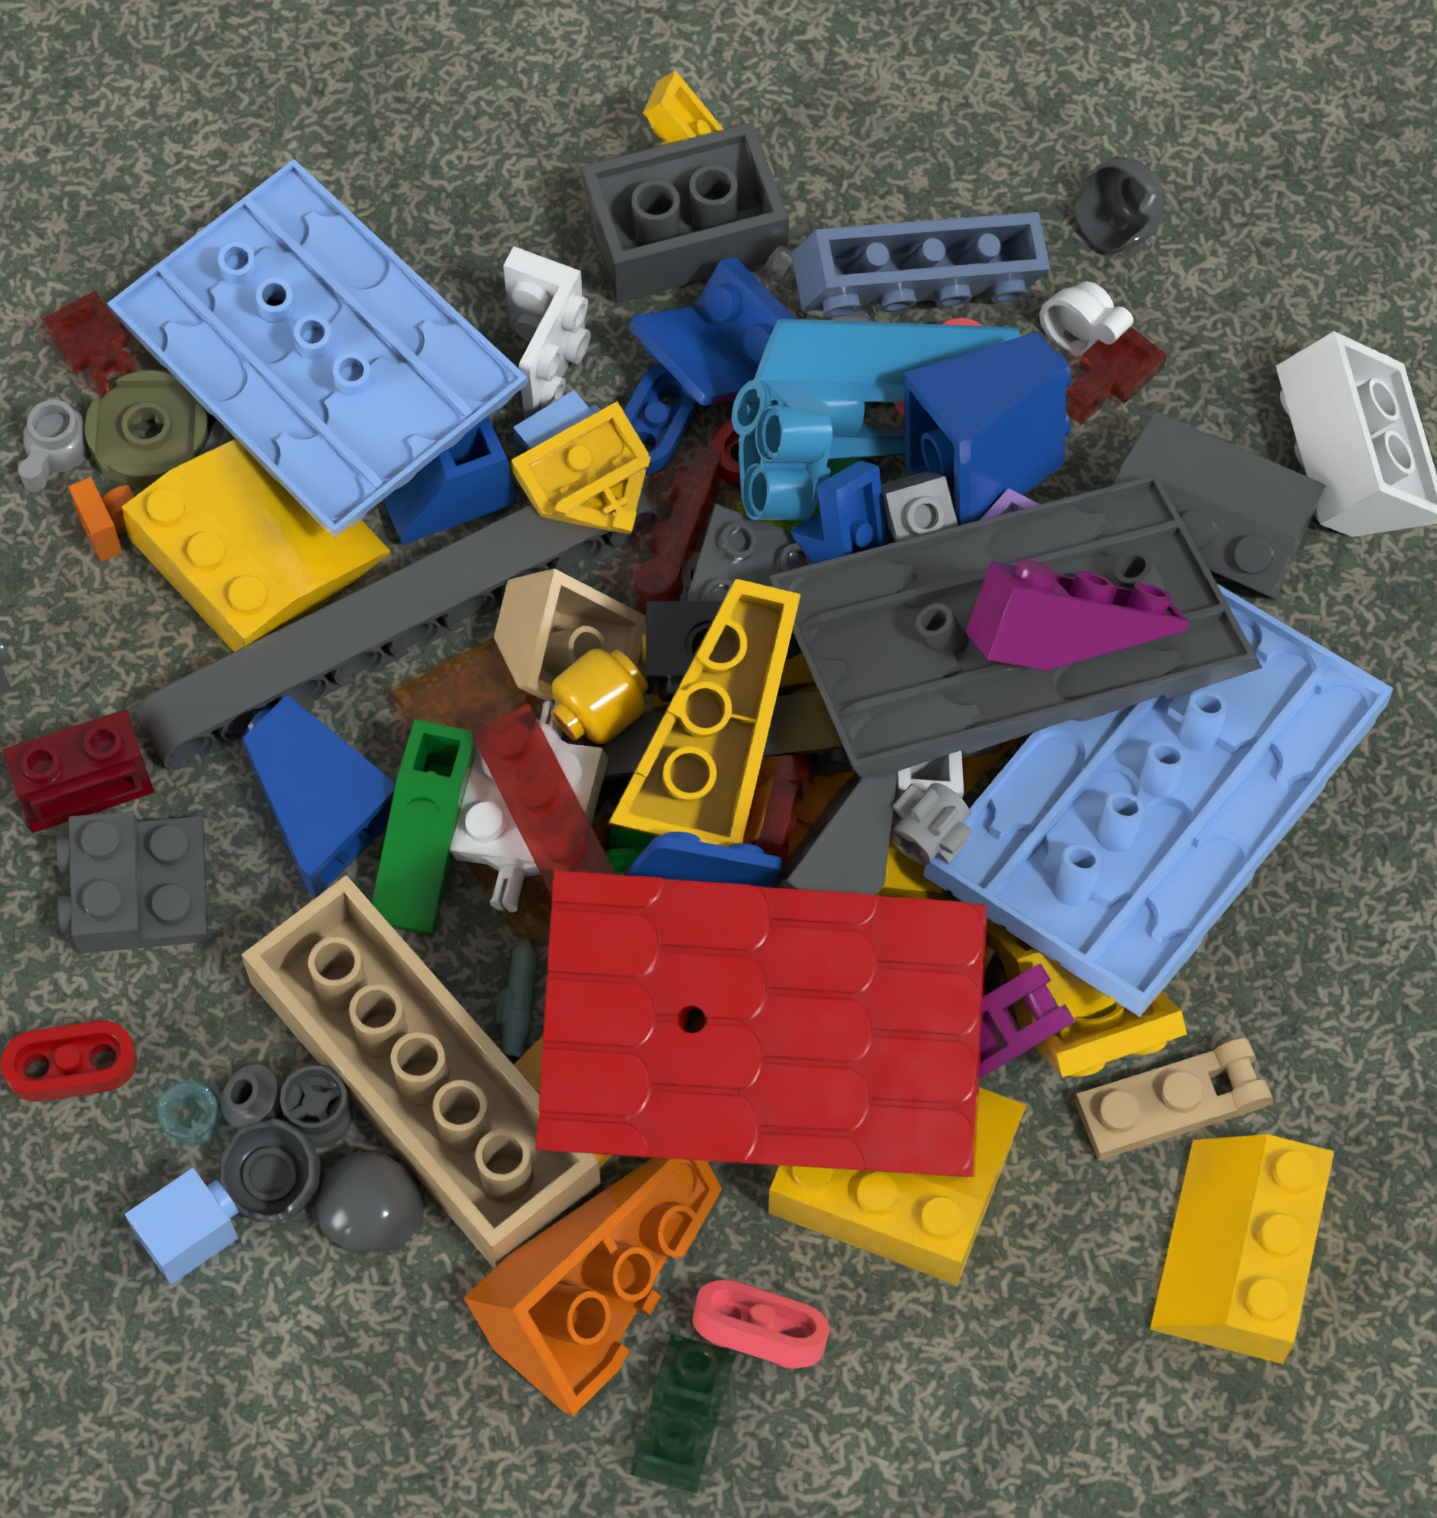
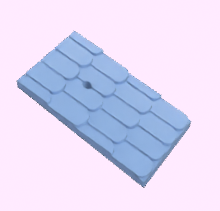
(340, 381)
(1146, 823)

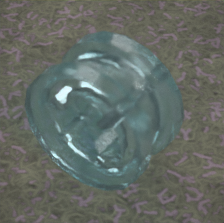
(169, 1121)

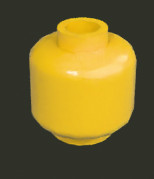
(598, 696)

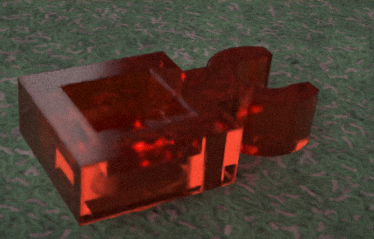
(90, 338)

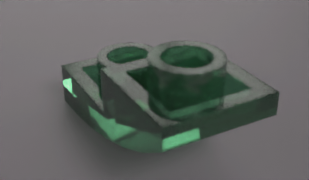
(683, 1413)

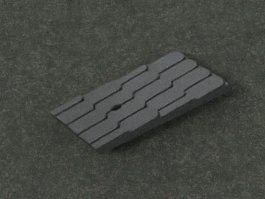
(913, 686)

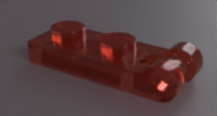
(678, 536)

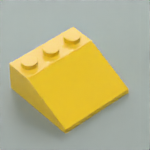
(244, 545)
(904, 1216)

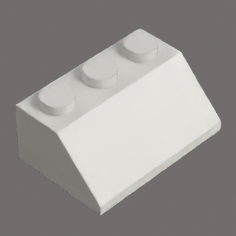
(1359, 437)

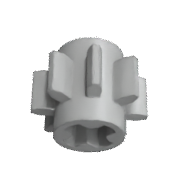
(930, 823)

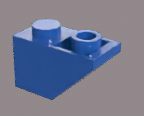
(454, 487)

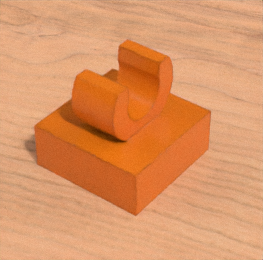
(101, 516)

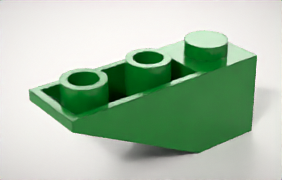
(422, 826)

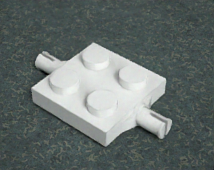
(487, 829)

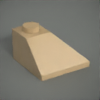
(554, 621)

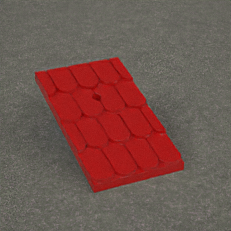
(827, 1037)

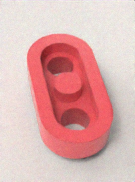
(760, 1324)

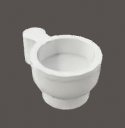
(1086, 314)

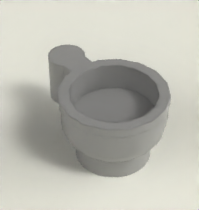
(52, 442)

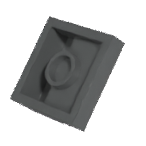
(133, 882)

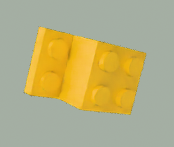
(1102, 1026)

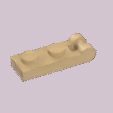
(1171, 1100)

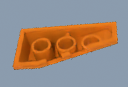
(577, 1285)

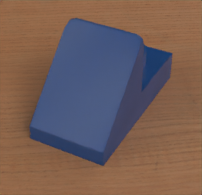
(849, 515)

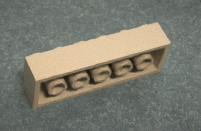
(418, 1070)

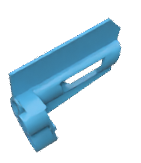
(812, 400)

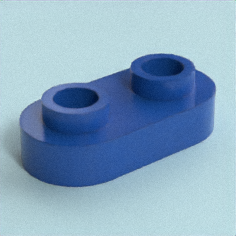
(660, 423)

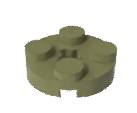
(125, 408)

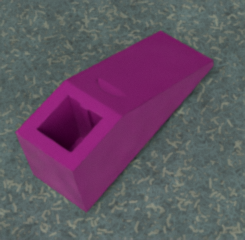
(1056, 620)

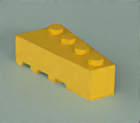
(714, 732)

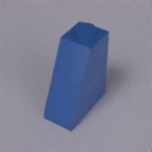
(318, 790)

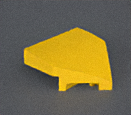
(587, 473)

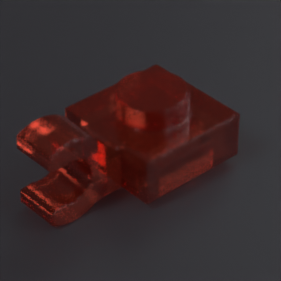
(1114, 370)

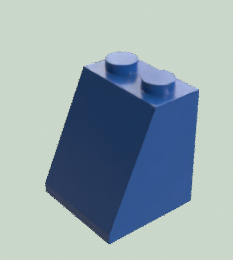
(988, 421)

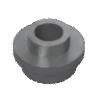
(264, 1092)

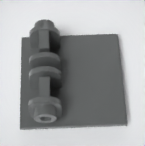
(744, 551)

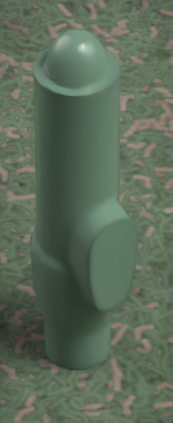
(515, 1002)

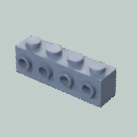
(920, 262)

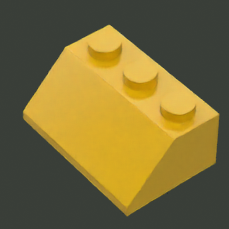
(1243, 1244)

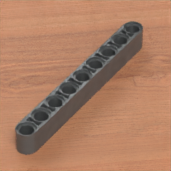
(368, 629)

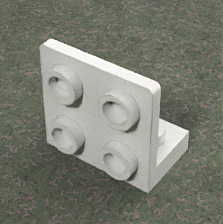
(550, 314)

